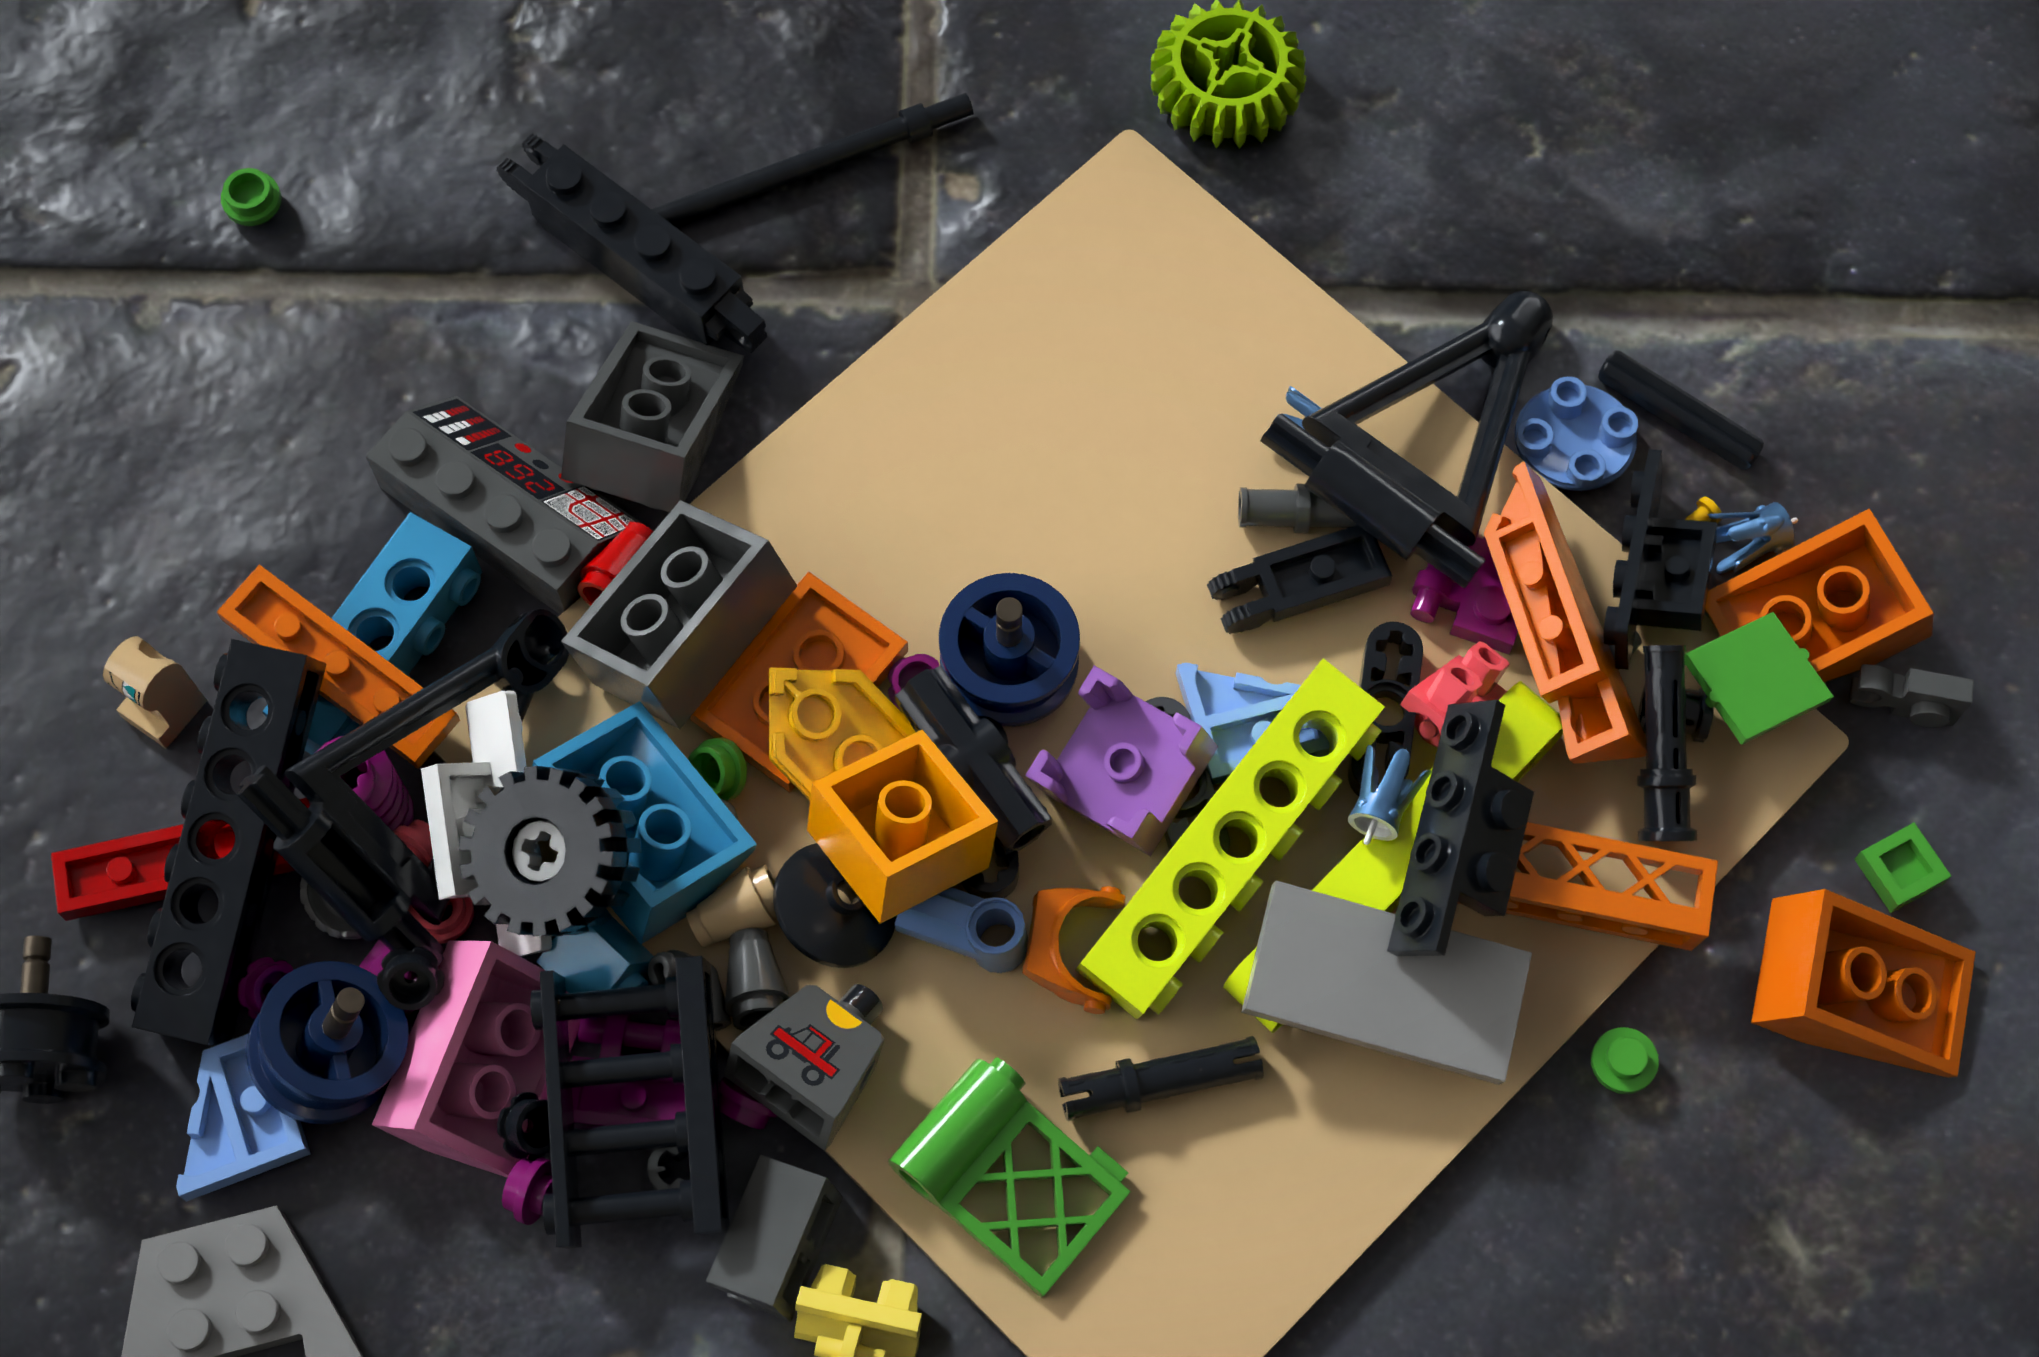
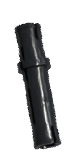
(1159, 1078)

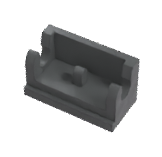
(775, 1237)

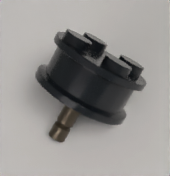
(47, 1037)

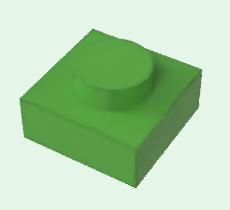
(1902, 867)

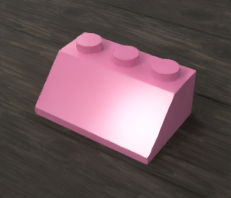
(469, 1058)

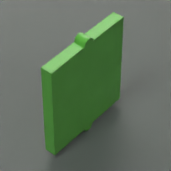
(1757, 678)

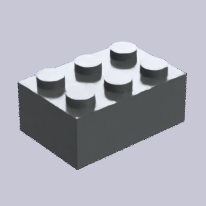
(680, 613)

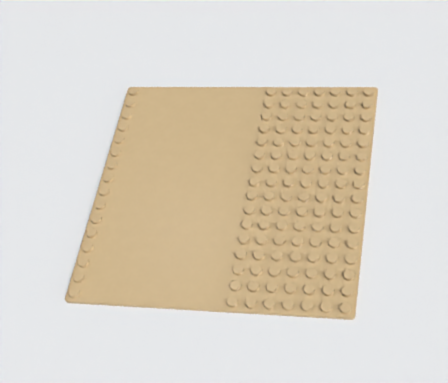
(1091, 426)

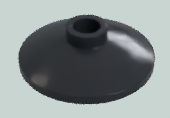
(819, 919)

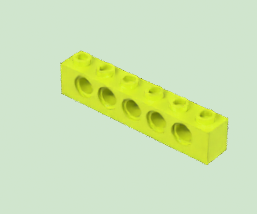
(1322, 702)

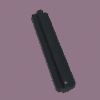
(1680, 410)

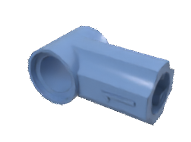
(957, 923)

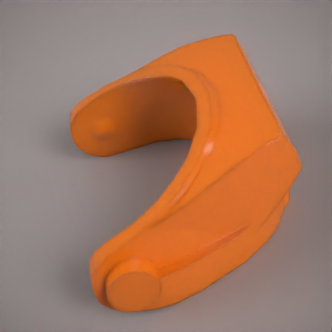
(1043, 958)

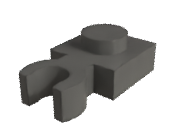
(1921, 695)

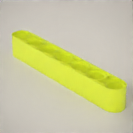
(1377, 871)

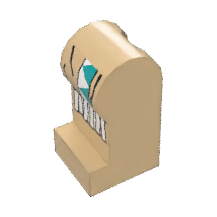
(157, 690)

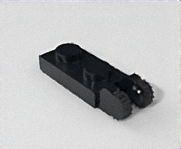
(1303, 578)

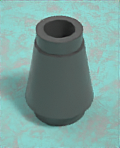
(752, 978)

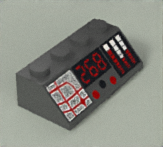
(496, 497)

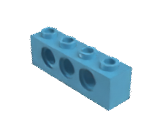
(375, 607)

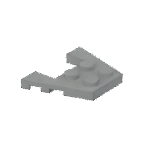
(232, 1293)

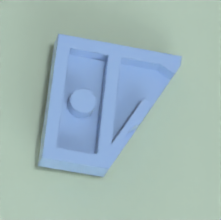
(1237, 714)
(234, 1126)

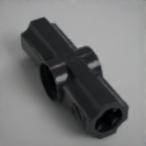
(977, 755)

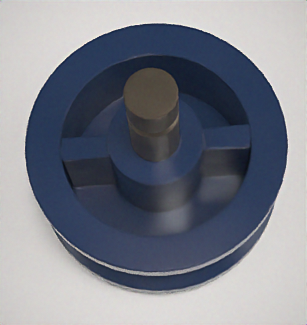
(1010, 647)
(325, 1043)

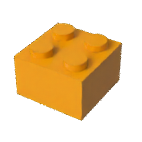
(901, 825)

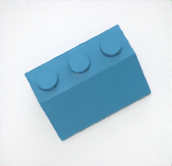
(683, 825)

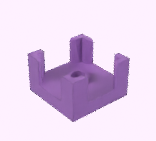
(1125, 763)

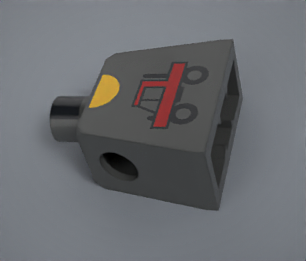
(810, 1058)

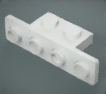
(454, 789)

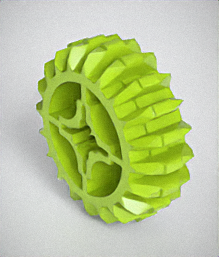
(1218, 54)

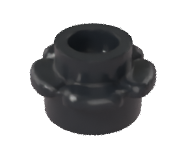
(410, 993)
(510, 1121)

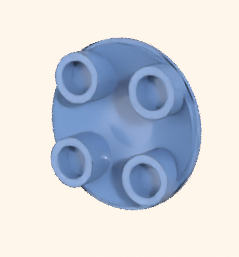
(1576, 435)

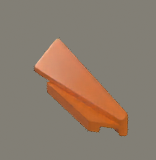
(1561, 626)

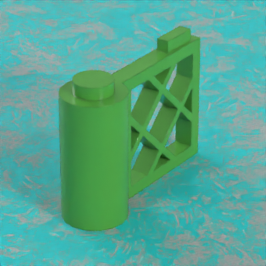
(966, 1137)

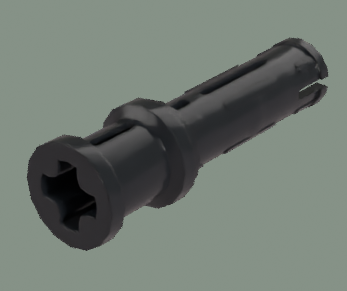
(1666, 773)

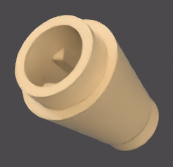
(736, 905)

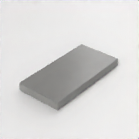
(1330, 974)

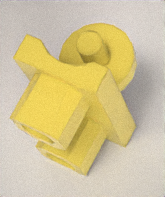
(855, 1326)

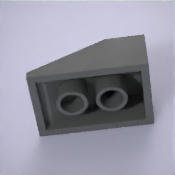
(649, 417)

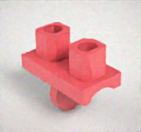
(1456, 682)

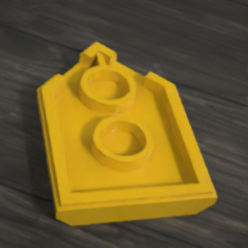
(827, 722)

